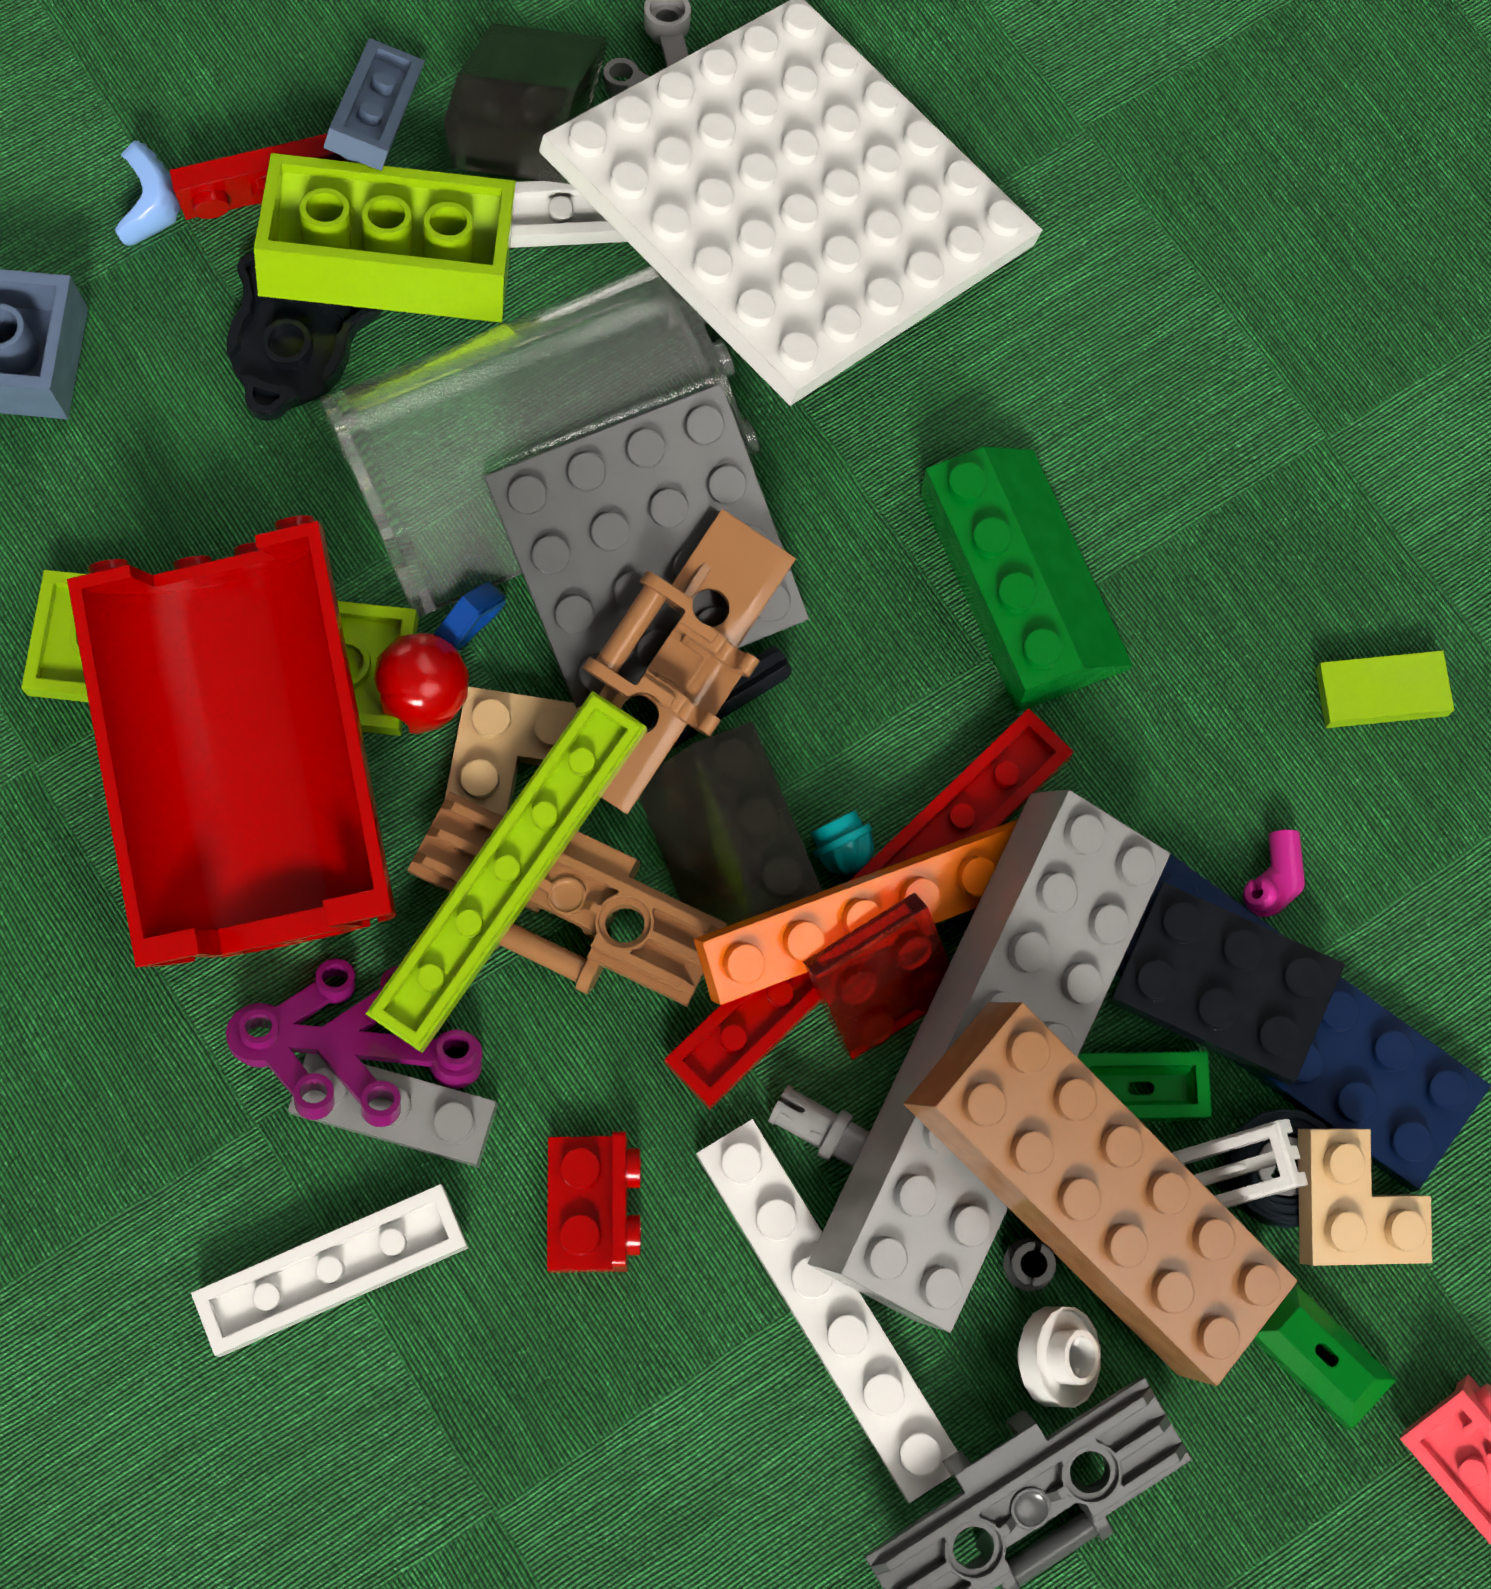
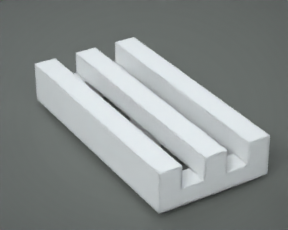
(1282, 1156)

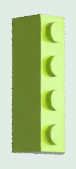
(384, 238)

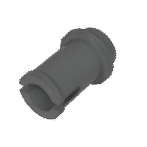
(1013, 1269)

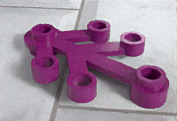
(341, 1046)

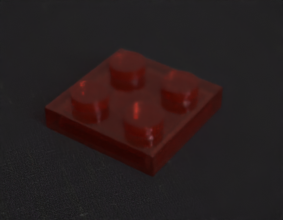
(880, 975)

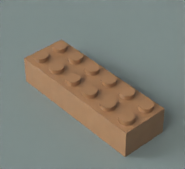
(1101, 1191)

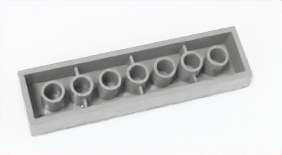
(1043, 936)

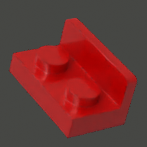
(590, 1203)

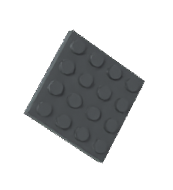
(627, 503)

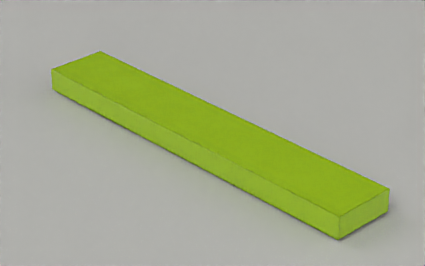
(506, 872)

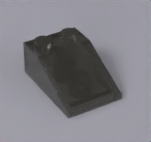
(514, 93)

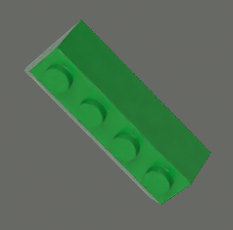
(1022, 574)

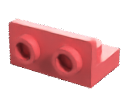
(1456, 1449)

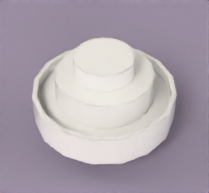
(1059, 1357)

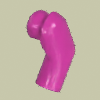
(1282, 880)

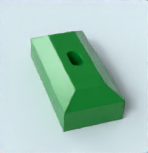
(1176, 1082)
(1345, 1388)

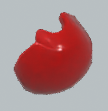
(421, 681)

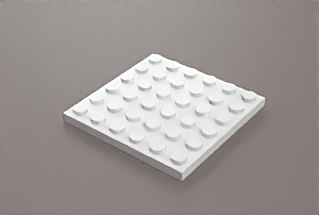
(790, 196)

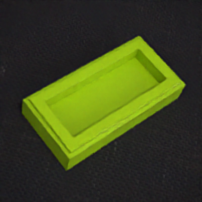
(1384, 689)

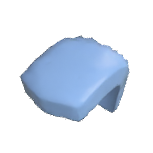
(158, 203)

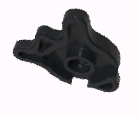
(289, 348)

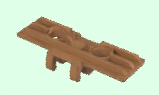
(696, 661)
(587, 890)

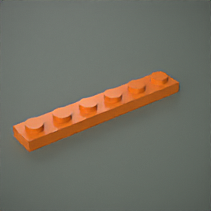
(777, 942)

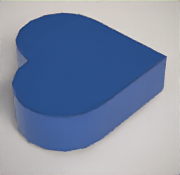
(471, 615)

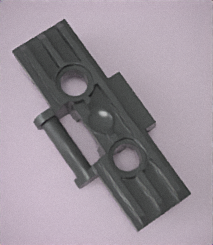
(1028, 1485)

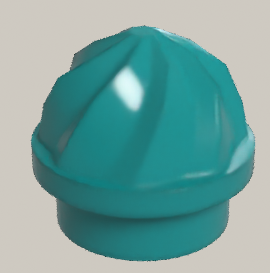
(844, 844)

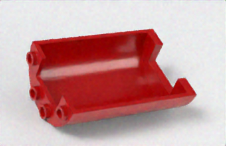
(231, 749)

